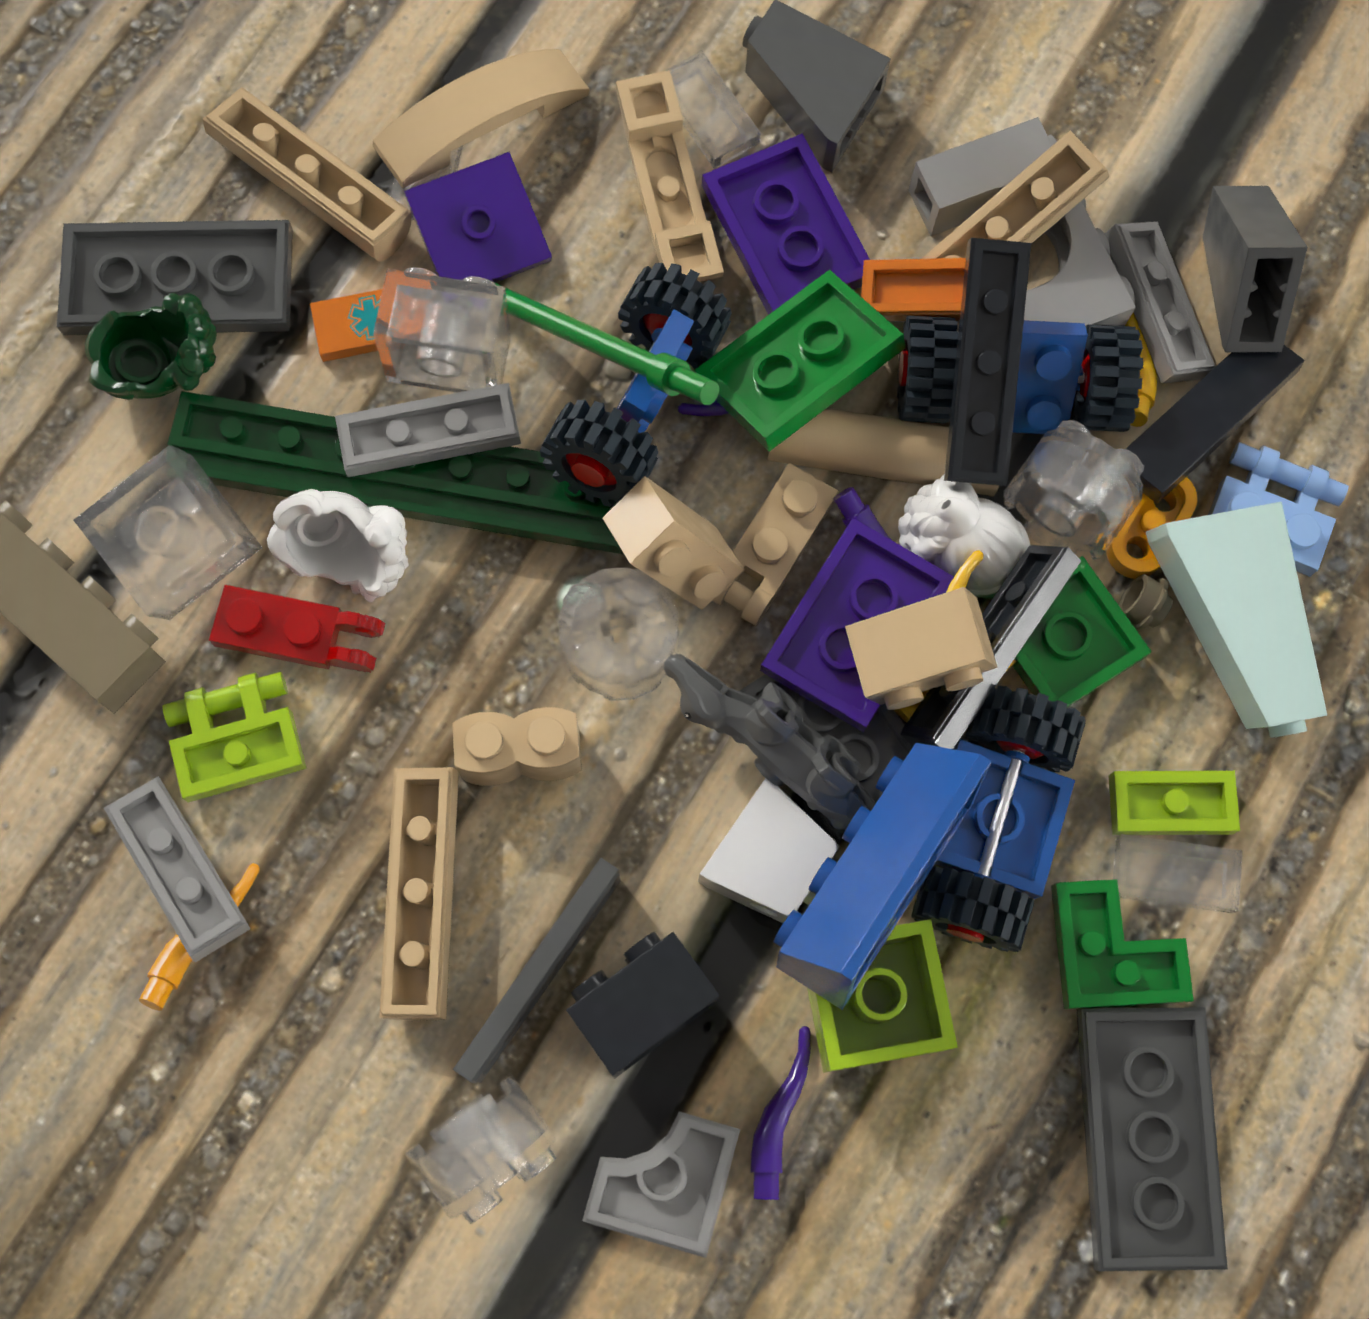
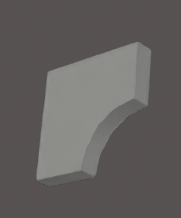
(670, 1190)

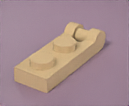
(777, 540)

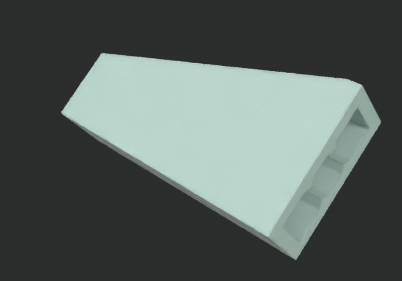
(1247, 610)

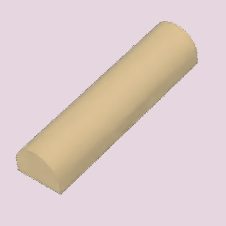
(310, 174)
(1031, 200)
(871, 448)
(419, 894)

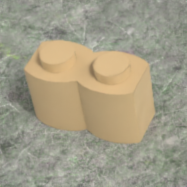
(501, 748)

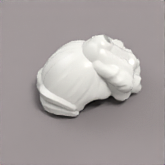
(951, 523)
(340, 540)

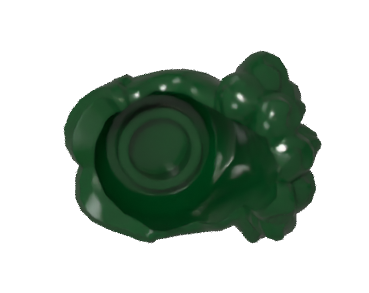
(152, 349)

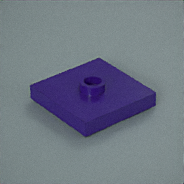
(479, 222)

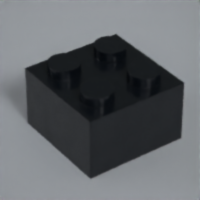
(642, 1002)

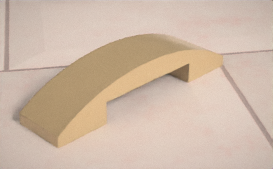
(473, 106)
(666, 175)

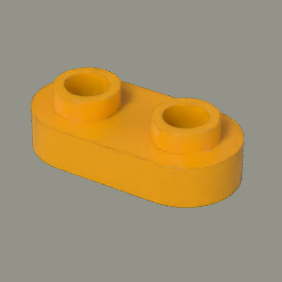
(1144, 518)

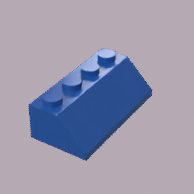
(880, 869)

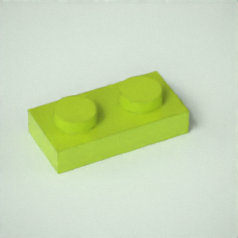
(1174, 803)

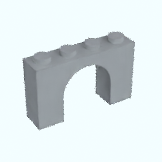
(964, 178)

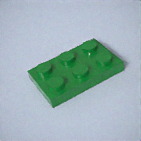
(801, 359)

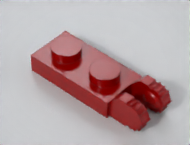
(291, 629)

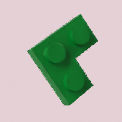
(1100, 965)

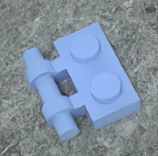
(1307, 528)

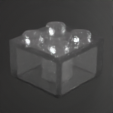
(442, 331)
(167, 533)

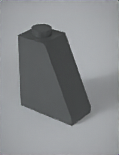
(814, 78)
(1252, 267)

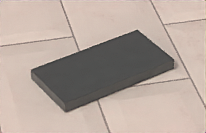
(231, 266)
(1150, 1140)

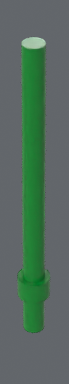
(662, 370)

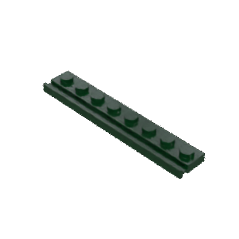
(299, 451)

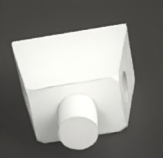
(769, 855)

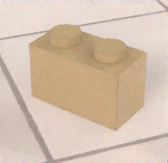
(672, 543)
(921, 649)

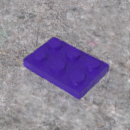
(784, 221)
(858, 581)

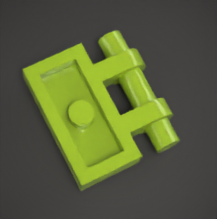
(237, 752)

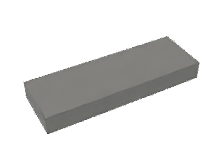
(1160, 302)
(427, 430)
(176, 869)

